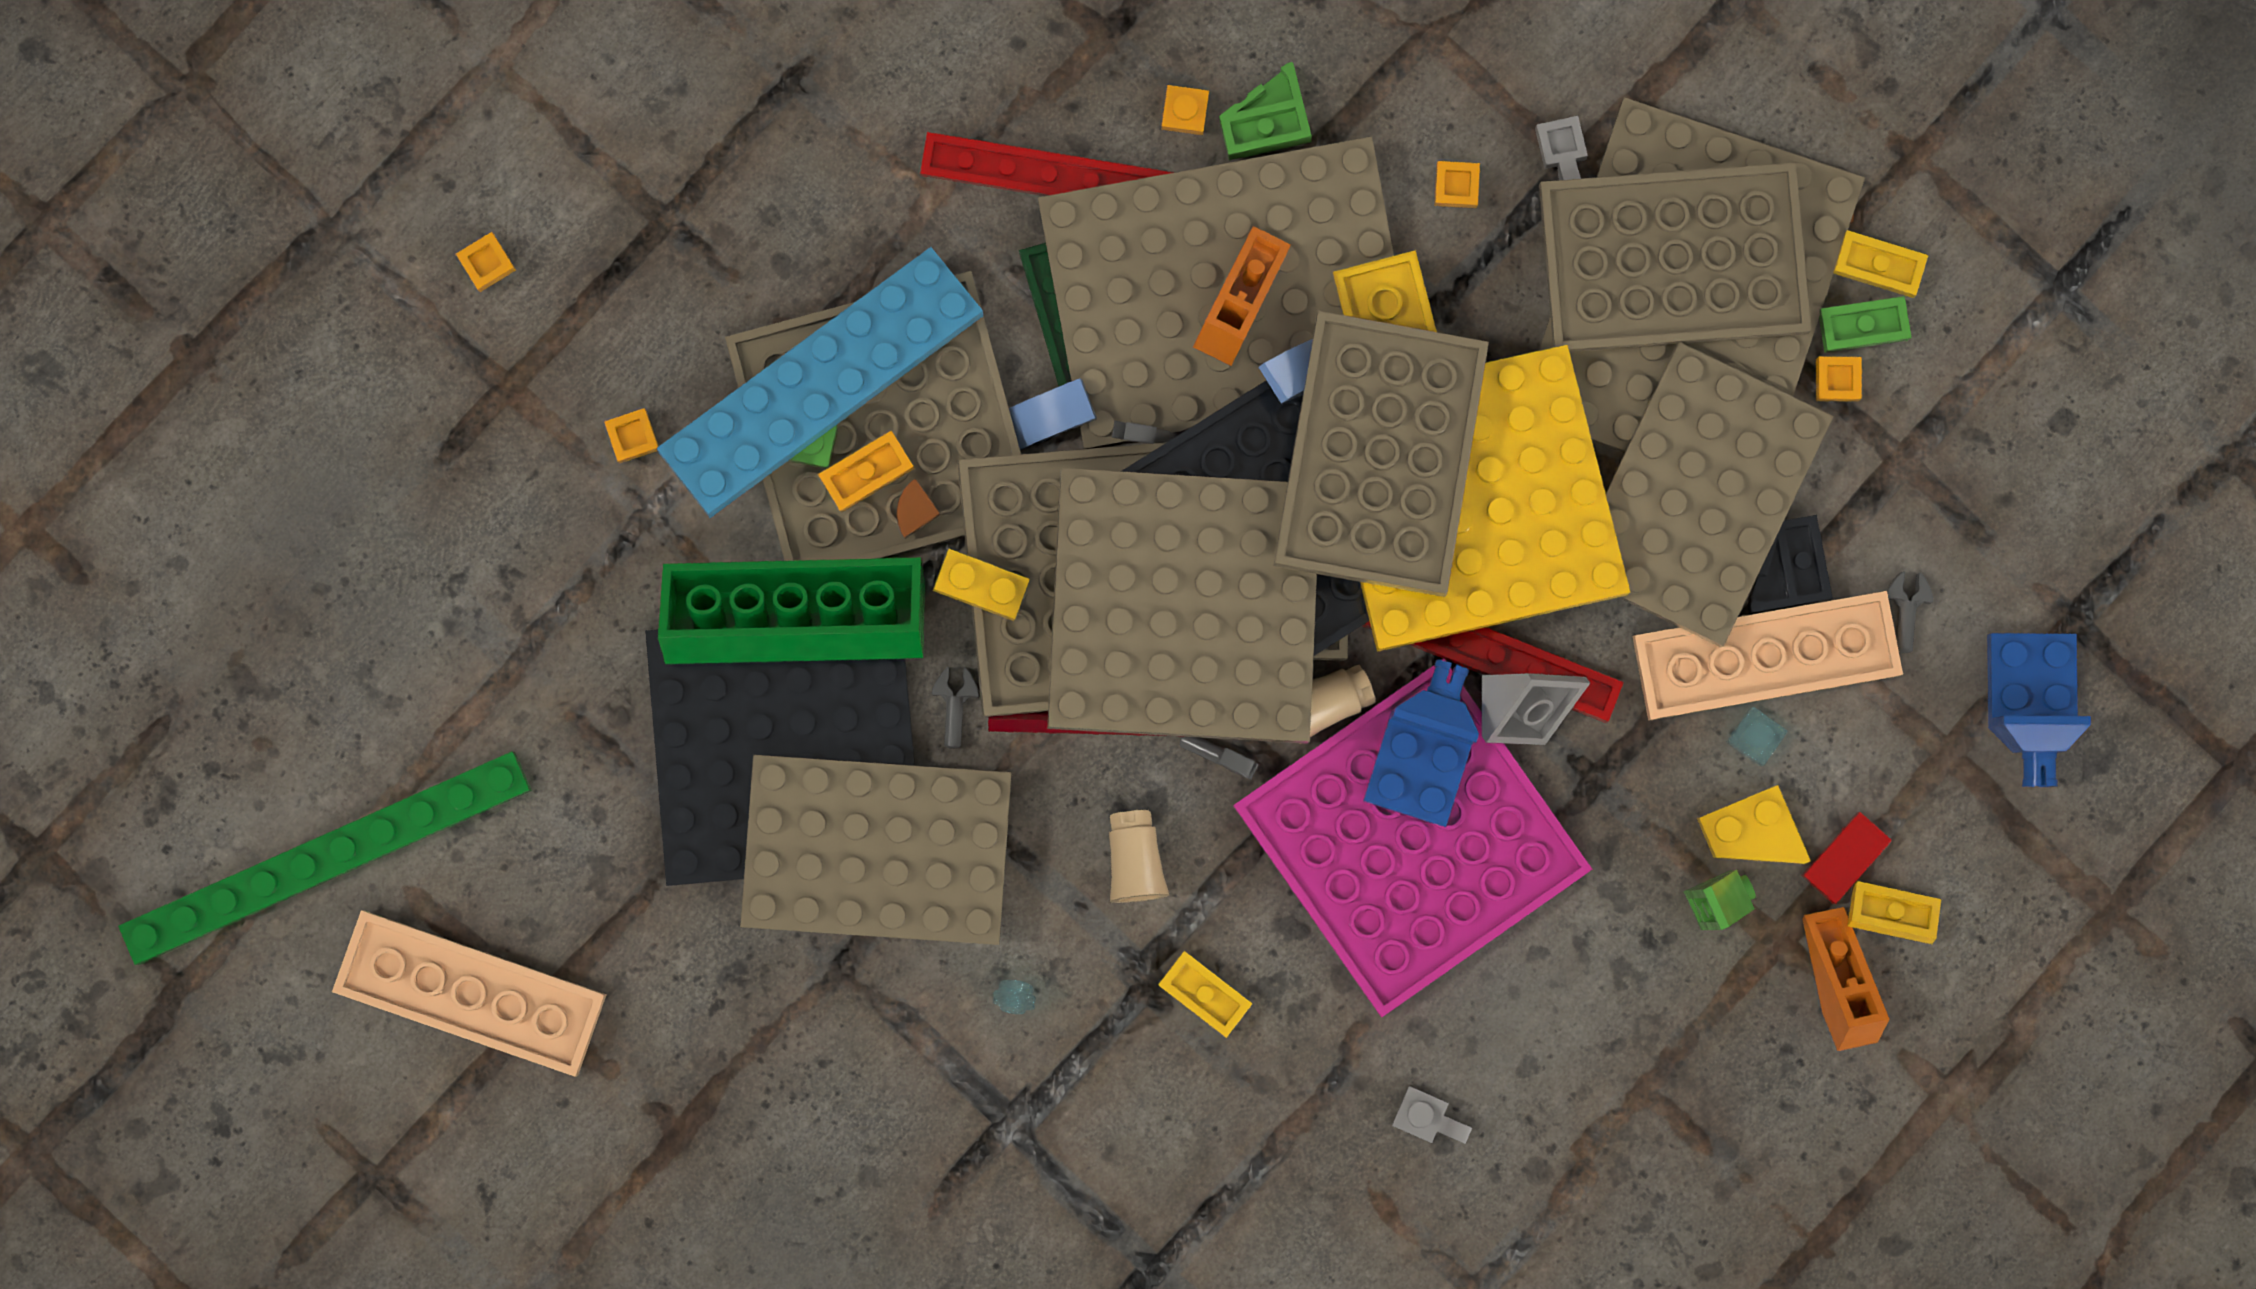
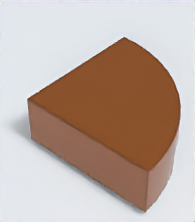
(914, 509)

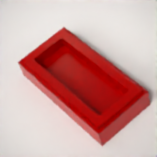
(1846, 858)

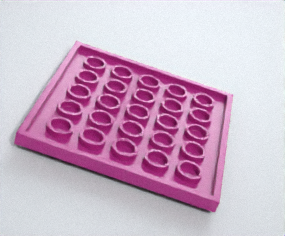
(1397, 891)

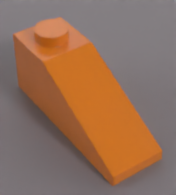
(1241, 296)
(1844, 981)

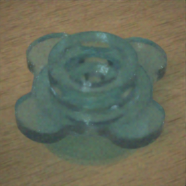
(1014, 997)

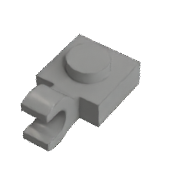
(1562, 146)
(1424, 1117)

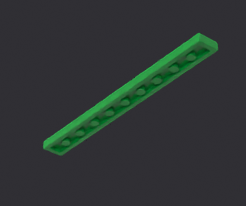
(324, 858)

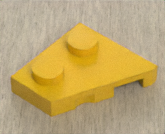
(1755, 830)

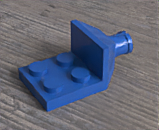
(2034, 699)
(1425, 750)

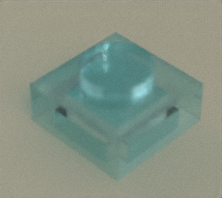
(1757, 736)

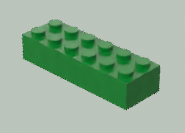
(792, 610)

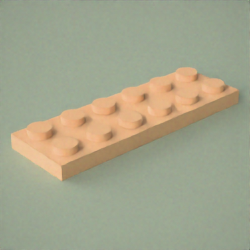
(1769, 656)
(469, 993)

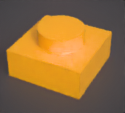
(1185, 110)
(1457, 184)
(485, 262)
(1839, 379)
(631, 435)

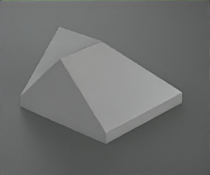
(1527, 706)

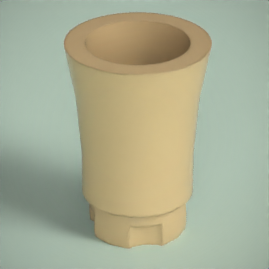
(1339, 697)
(1135, 858)

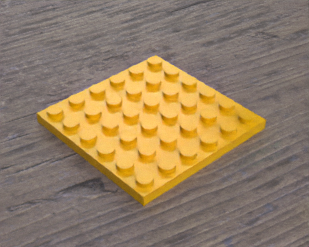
(1530, 517)

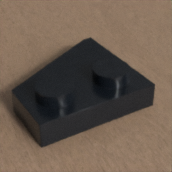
(1793, 568)

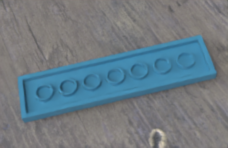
(820, 382)

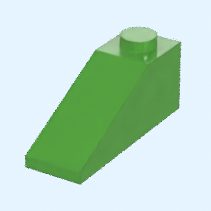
(1721, 900)

